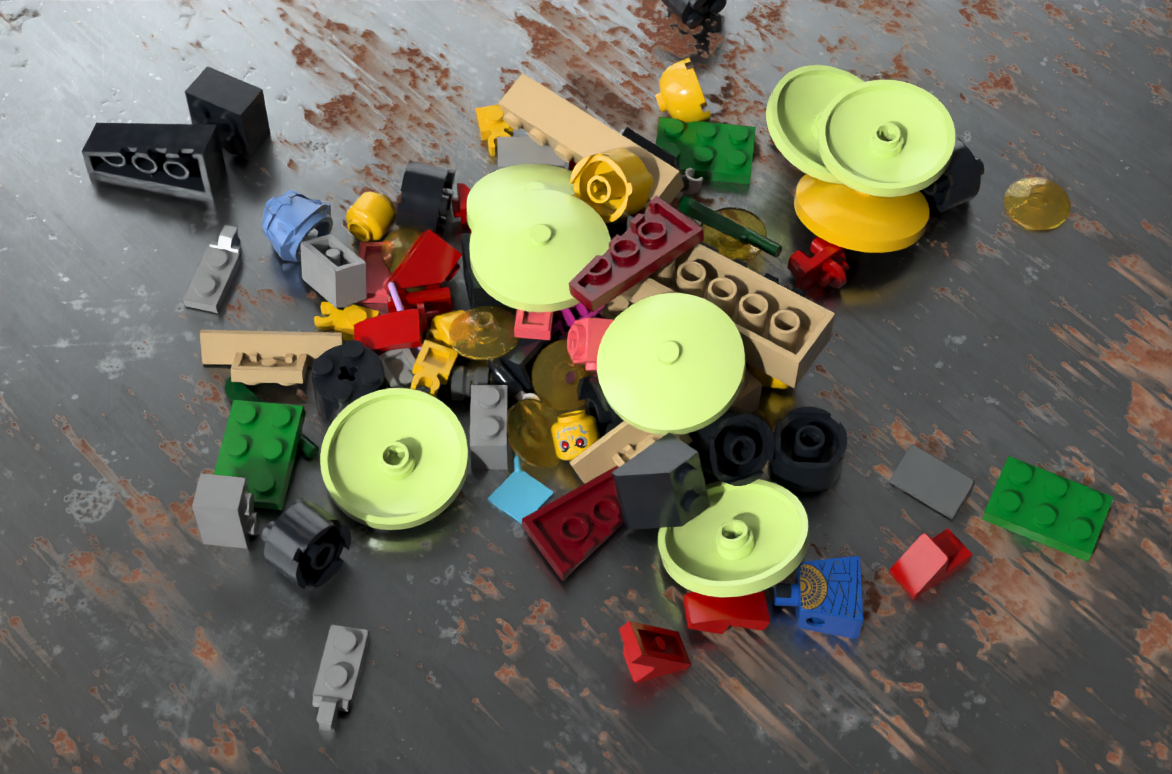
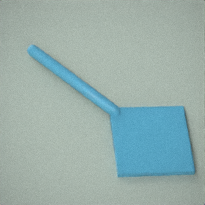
(520, 493)

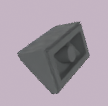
(932, 481)

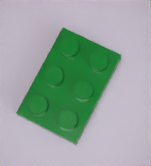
(709, 148)
(262, 448)
(1048, 508)

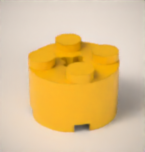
(612, 183)

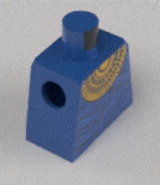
(826, 596)

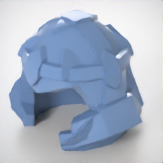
(290, 220)

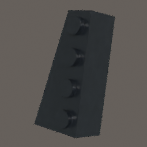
(158, 155)

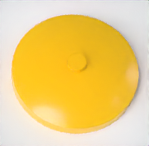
(860, 219)

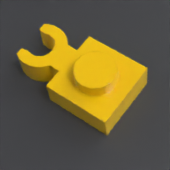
(492, 125)
(342, 320)
(433, 366)

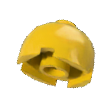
(682, 93)

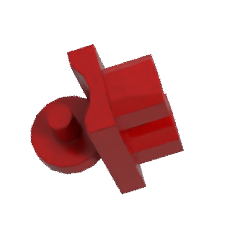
(824, 268)
(431, 302)

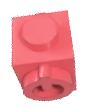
(584, 341)

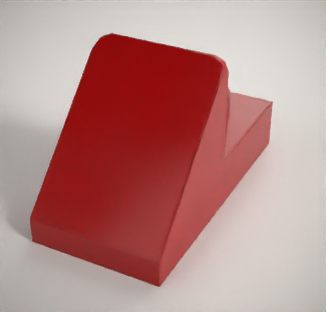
(930, 562)
(652, 651)

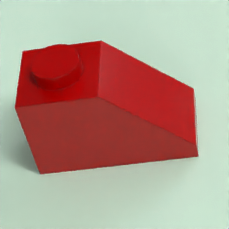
(426, 263)

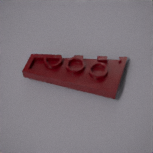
(642, 250)
(576, 523)

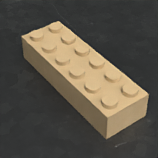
(777, 326)

